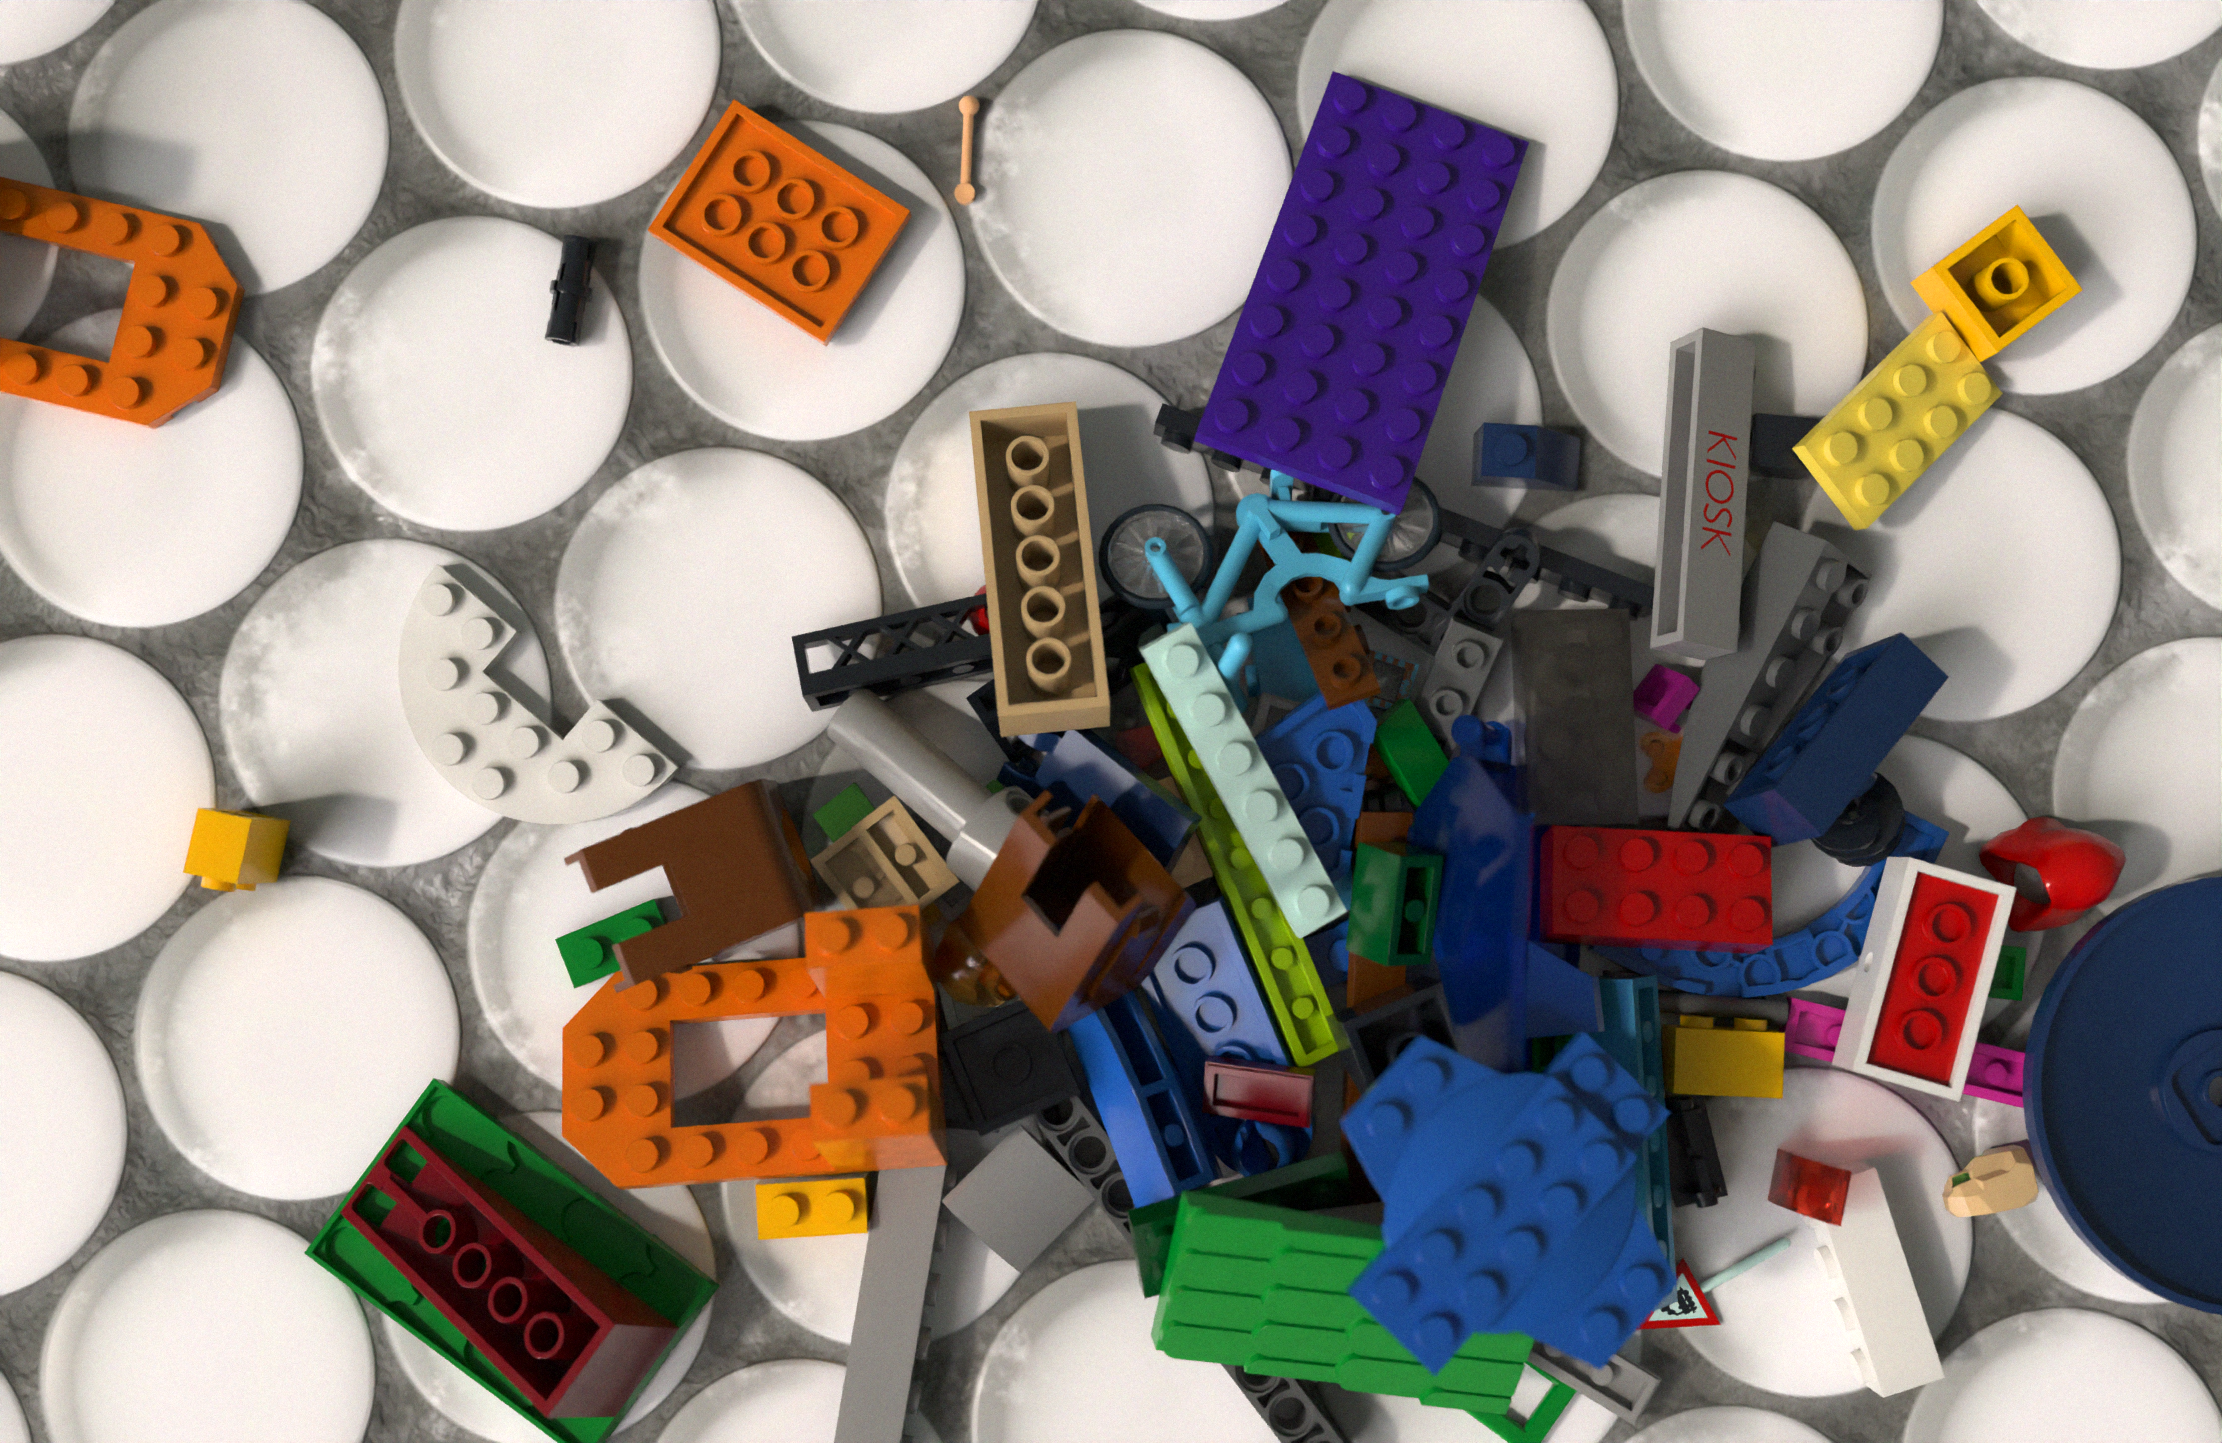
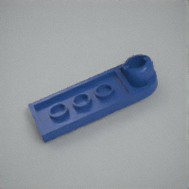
(1216, 1007)

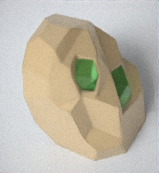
(1992, 1183)

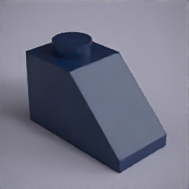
(1524, 458)

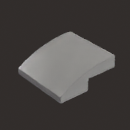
(1019, 1198)

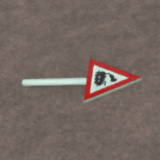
(1692, 1304)

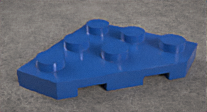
(1321, 770)

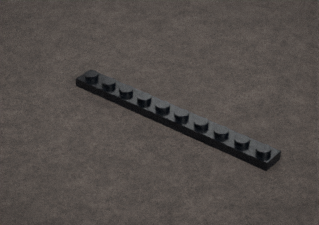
(1575, 577)

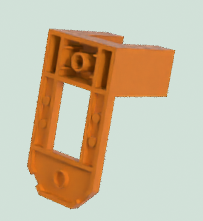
(172, 321)
(884, 1061)

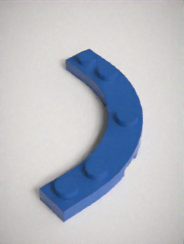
(1795, 957)

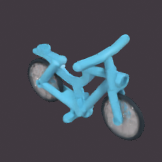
(1164, 556)

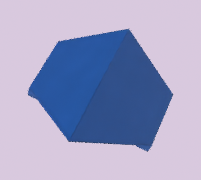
(1560, 997)

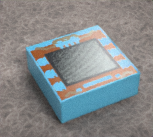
(1394, 677)

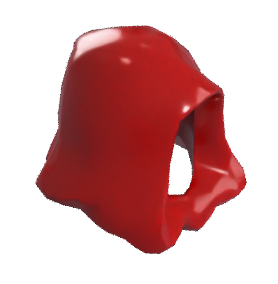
(2073, 864)

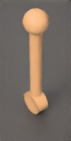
(965, 192)

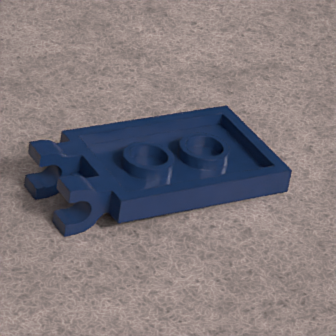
(1085, 764)

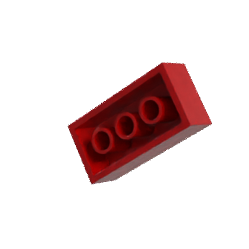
(1655, 889)

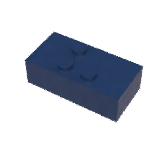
(1836, 741)

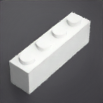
(1875, 1290)

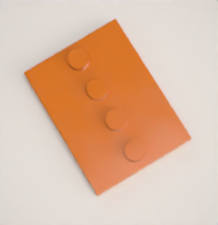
(780, 222)

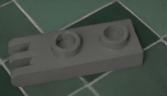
(1456, 678)

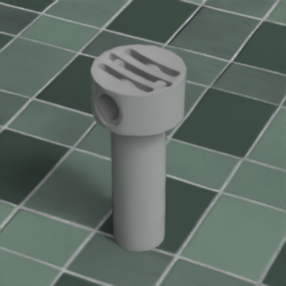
(929, 783)

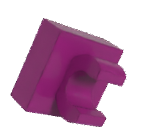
(1663, 697)

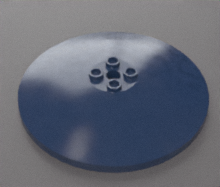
(2123, 1094)

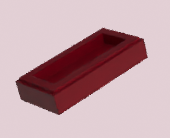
(1259, 1091)

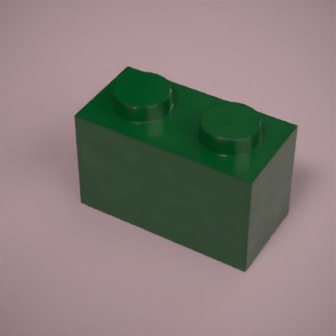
(1394, 903)

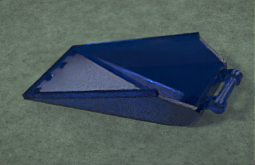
(1485, 895)

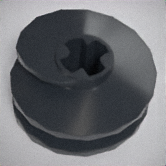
(1871, 835)

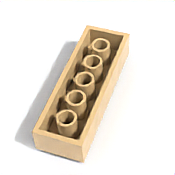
(1039, 570)

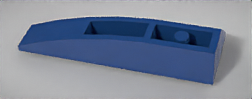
(1143, 1103)

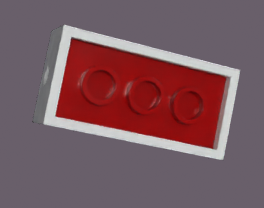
(1924, 976)

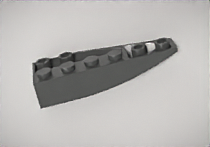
(1790, 625)

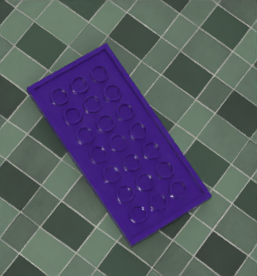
(1363, 294)

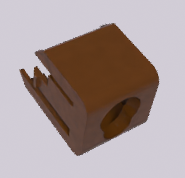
(731, 871)
(1096, 883)

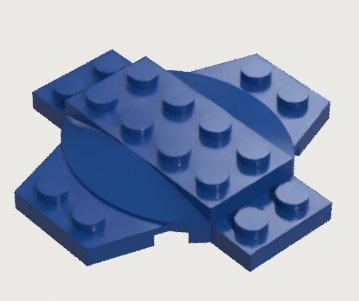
(1508, 1202)

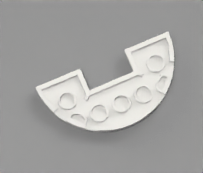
(491, 741)

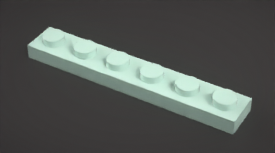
(1243, 779)

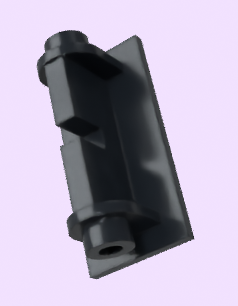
(1692, 1153)

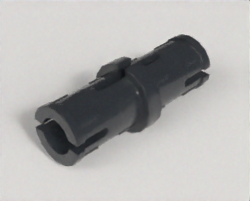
(571, 290)

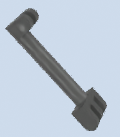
(1771, 1007)

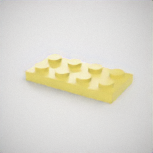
(1897, 421)

